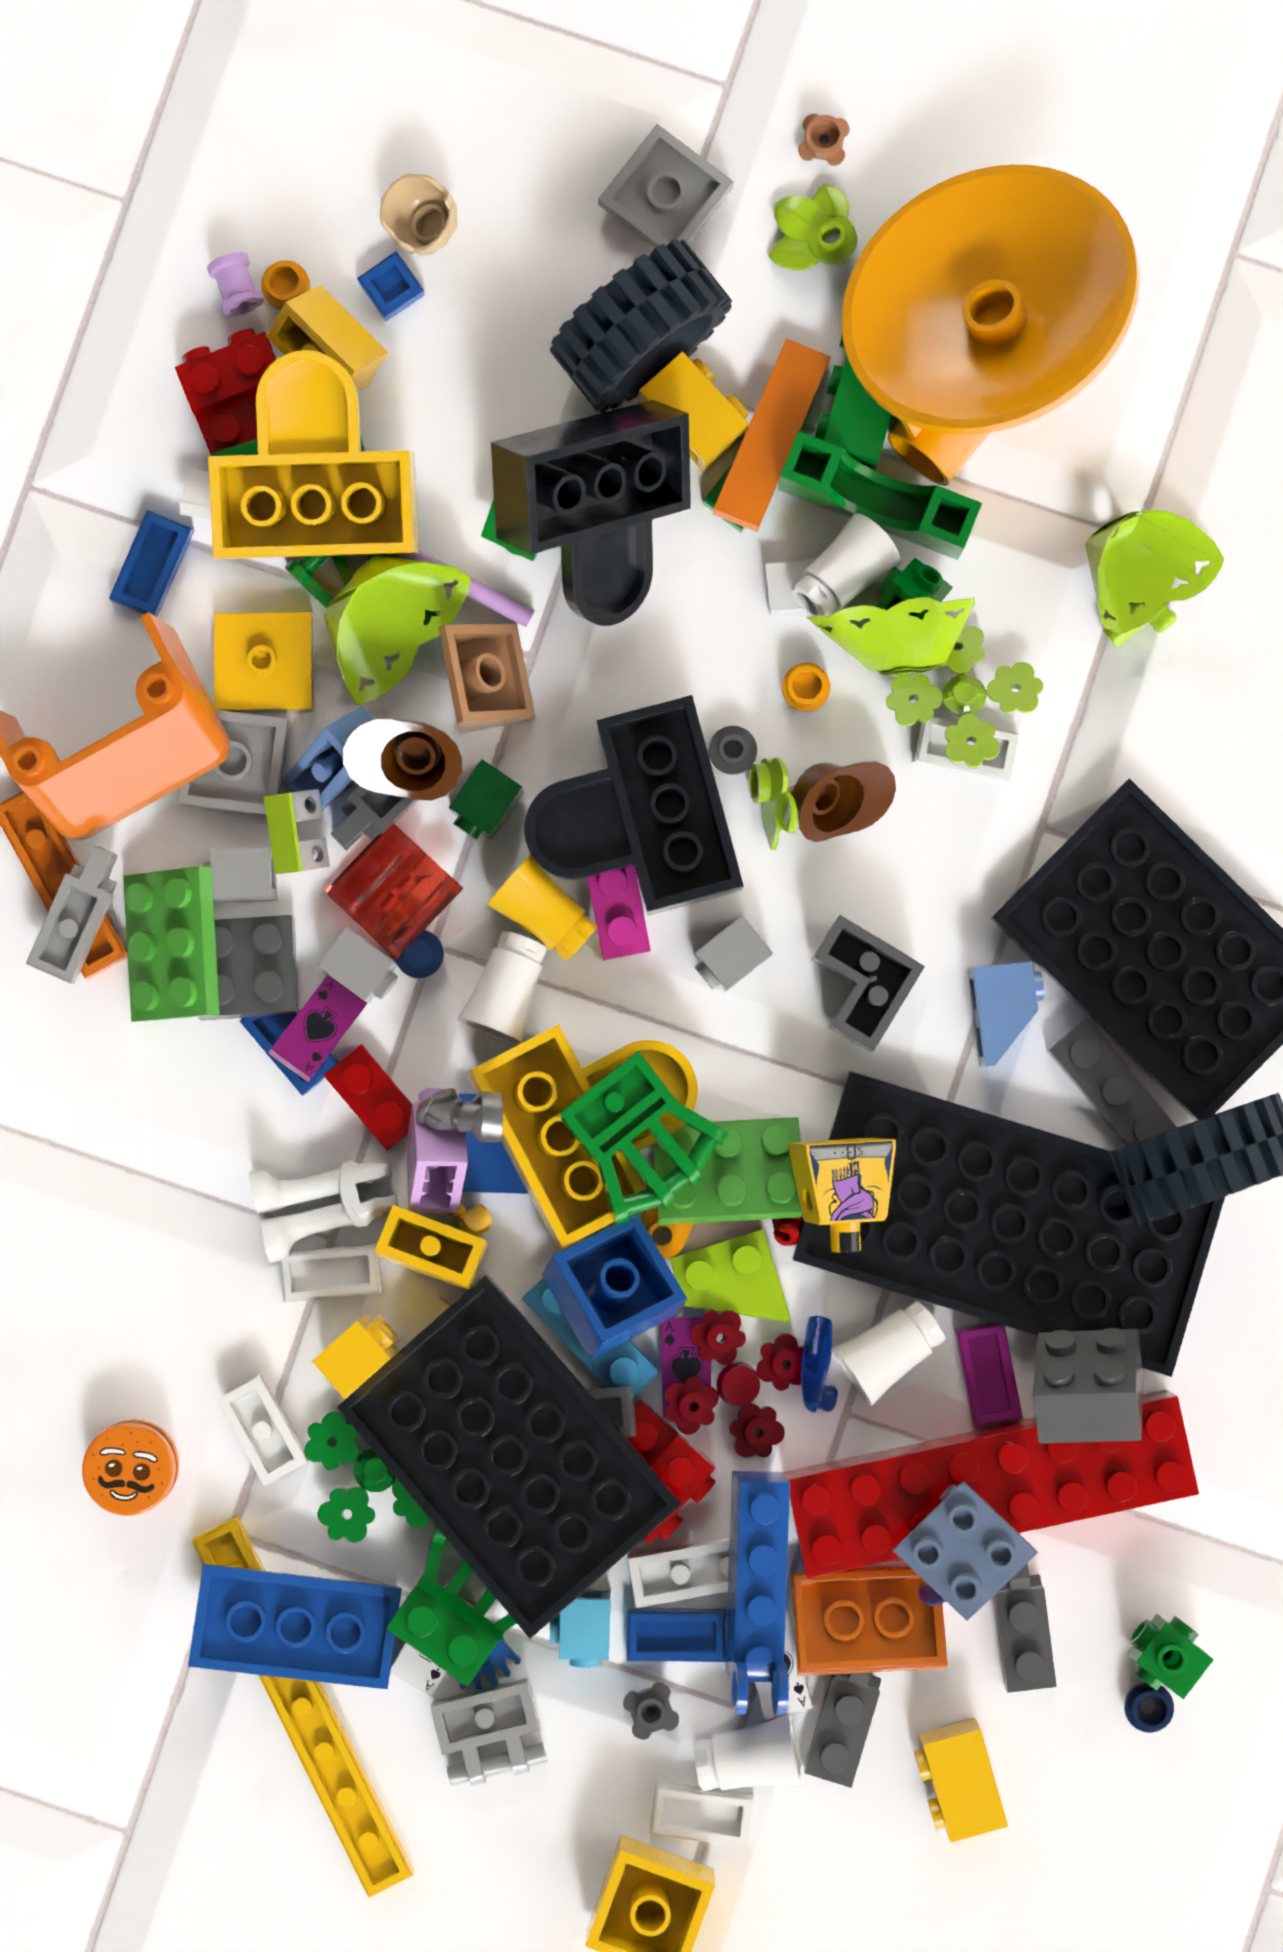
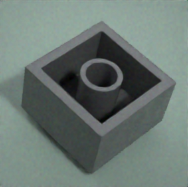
(1088, 1386)

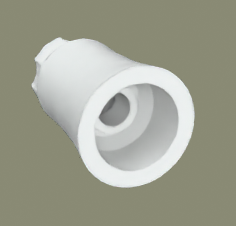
(846, 567)
(505, 988)
(888, 1350)
(749, 1757)

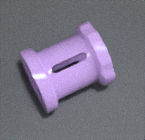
(235, 284)

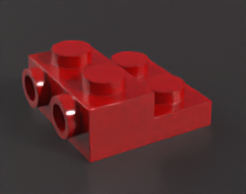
(224, 387)
(675, 1460)

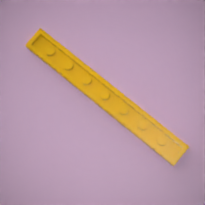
(322, 1744)

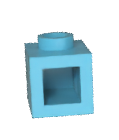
(584, 1629)

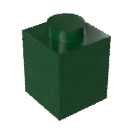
(485, 801)

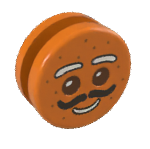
(130, 1467)

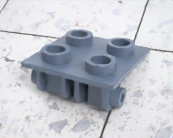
(965, 1550)

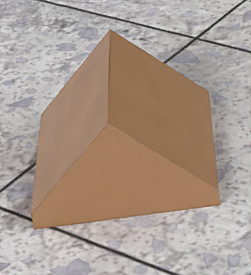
(486, 675)

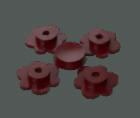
(736, 1384)

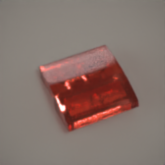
(393, 890)

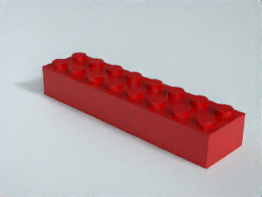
(865, 1505)

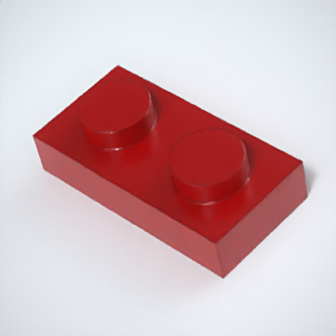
(372, 1096)

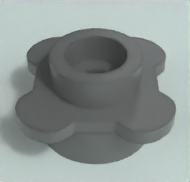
(654, 1696)

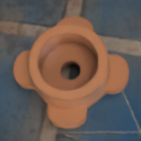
(828, 126)

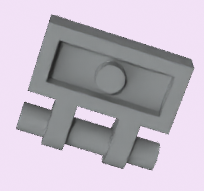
(485, 1718)

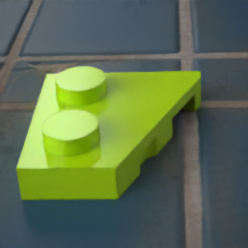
(733, 1277)

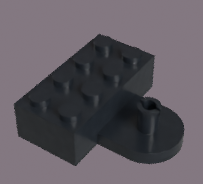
(595, 495)
(645, 811)

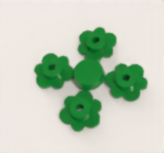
(369, 1474)

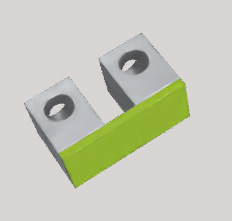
(282, 814)

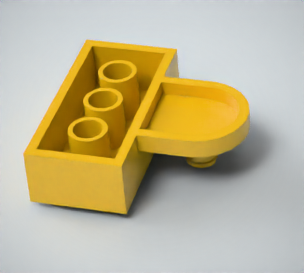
(310, 480)
(558, 1174)

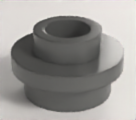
(728, 765)

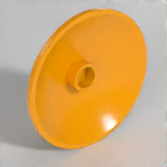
(987, 307)

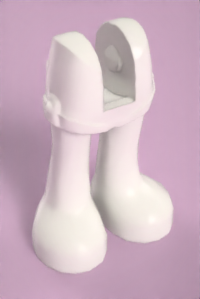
(274, 1194)

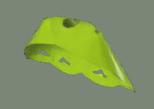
(1138, 563)
(385, 614)
(895, 640)

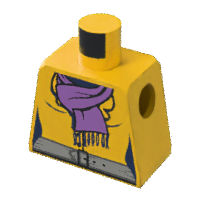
(843, 1184)

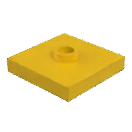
(263, 662)

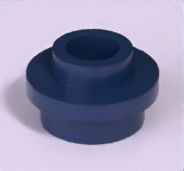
(1158, 1718)

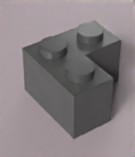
(878, 978)

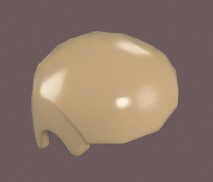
(418, 214)

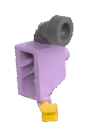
(439, 1152)

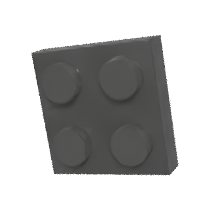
(256, 967)

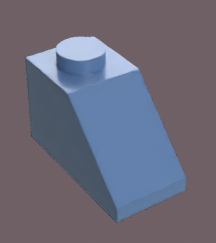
(322, 762)
(1002, 1006)

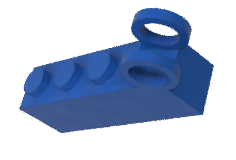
(758, 1586)

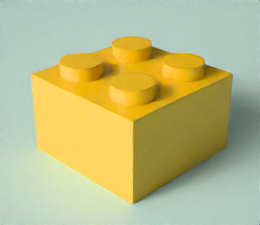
(649, 1901)

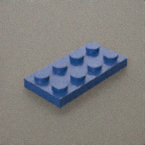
(293, 1626)

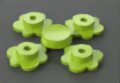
(965, 697)

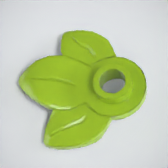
(808, 225)
(769, 786)

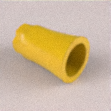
(543, 909)

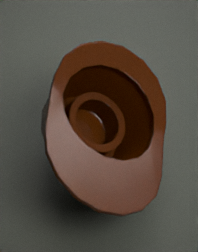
(402, 759)
(842, 799)

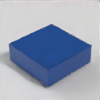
(391, 286)

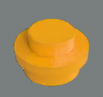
(284, 282)
(806, 687)

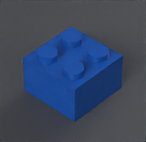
(613, 1286)

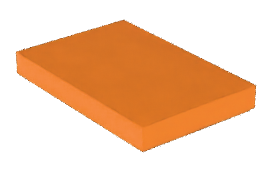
(865, 1623)

